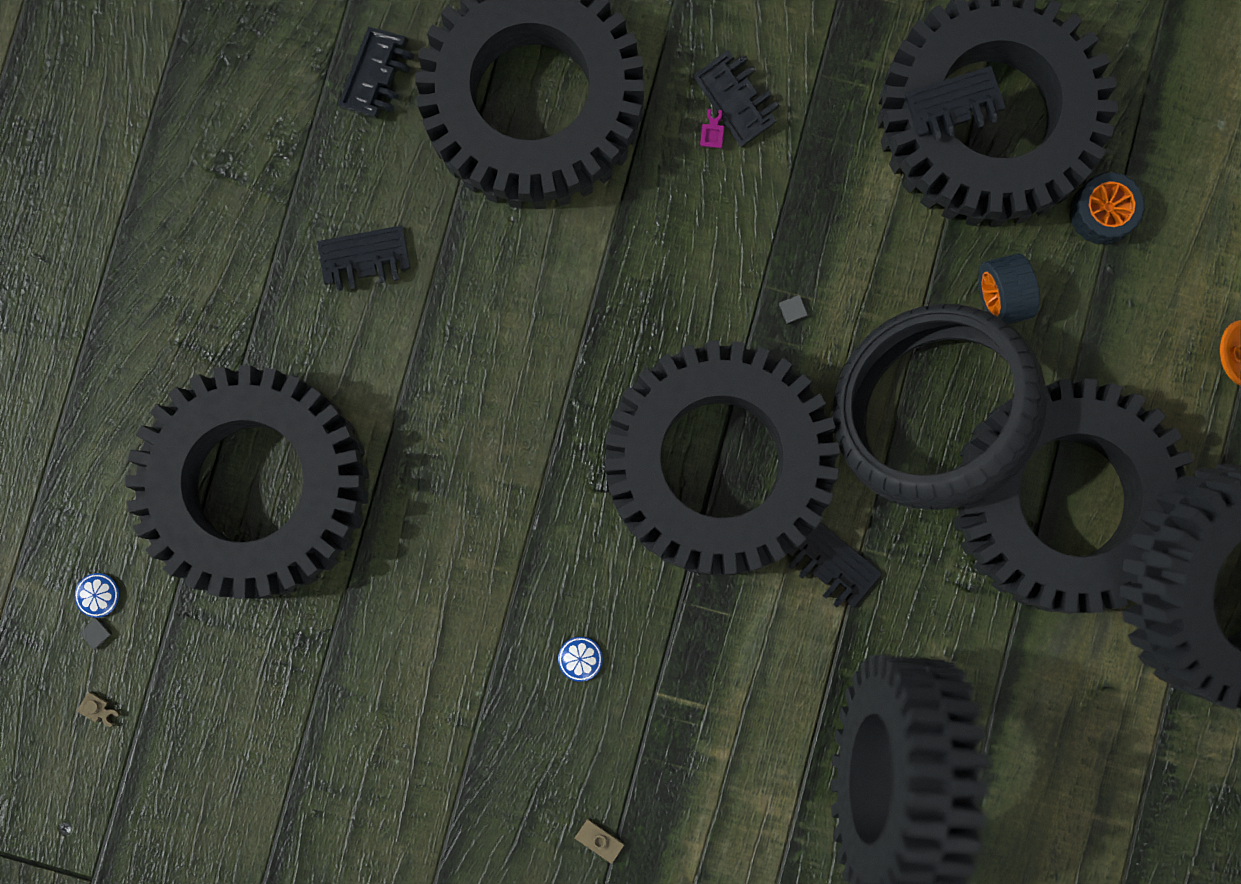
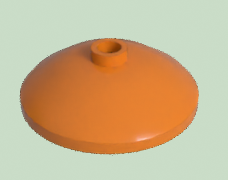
(1231, 351)

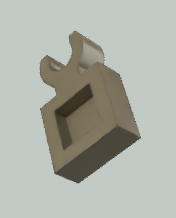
(95, 708)

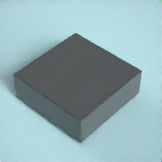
(792, 309)
(95, 633)

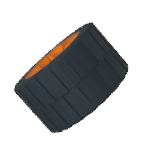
(1107, 208)
(1009, 288)

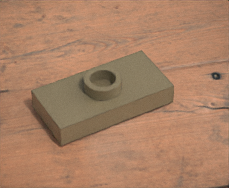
(599, 841)

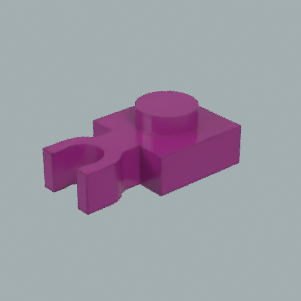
(712, 133)

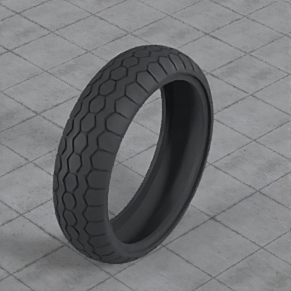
(901, 336)

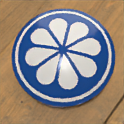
(97, 595)
(580, 659)

